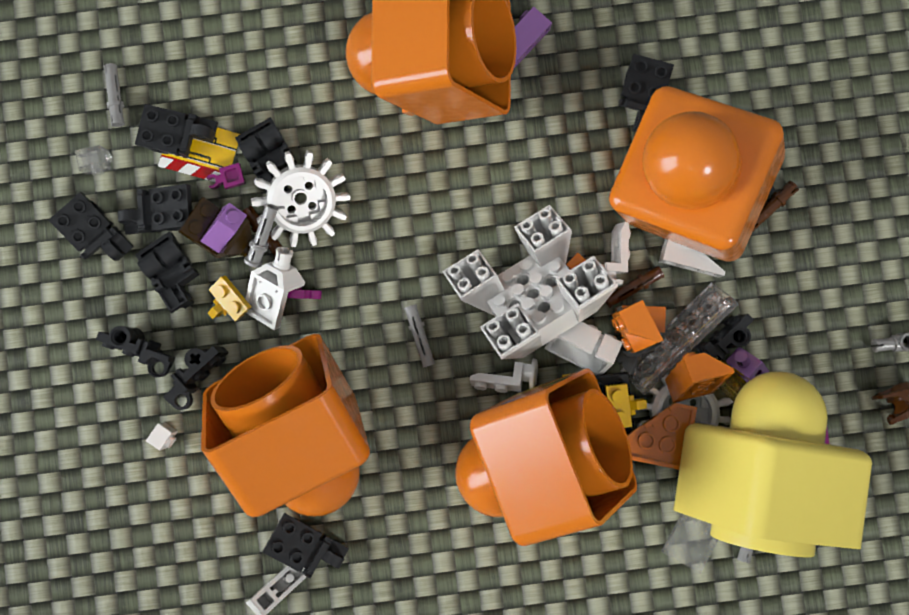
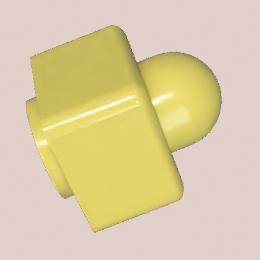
(772, 475)

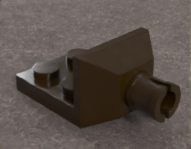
(200, 221)

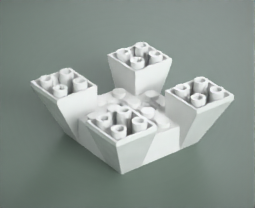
(538, 294)

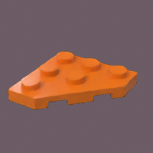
(662, 436)

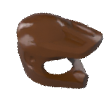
(899, 397)

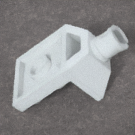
(270, 288)

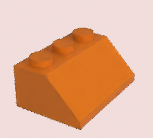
(696, 376)

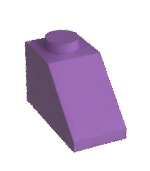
(223, 227)

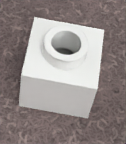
(162, 436)

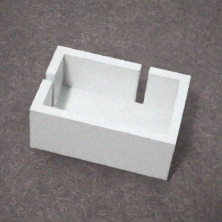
(586, 347)

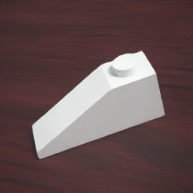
(689, 259)
(275, 590)

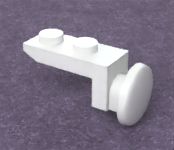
(619, 251)
(502, 384)

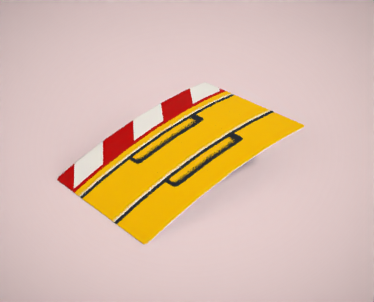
(204, 156)

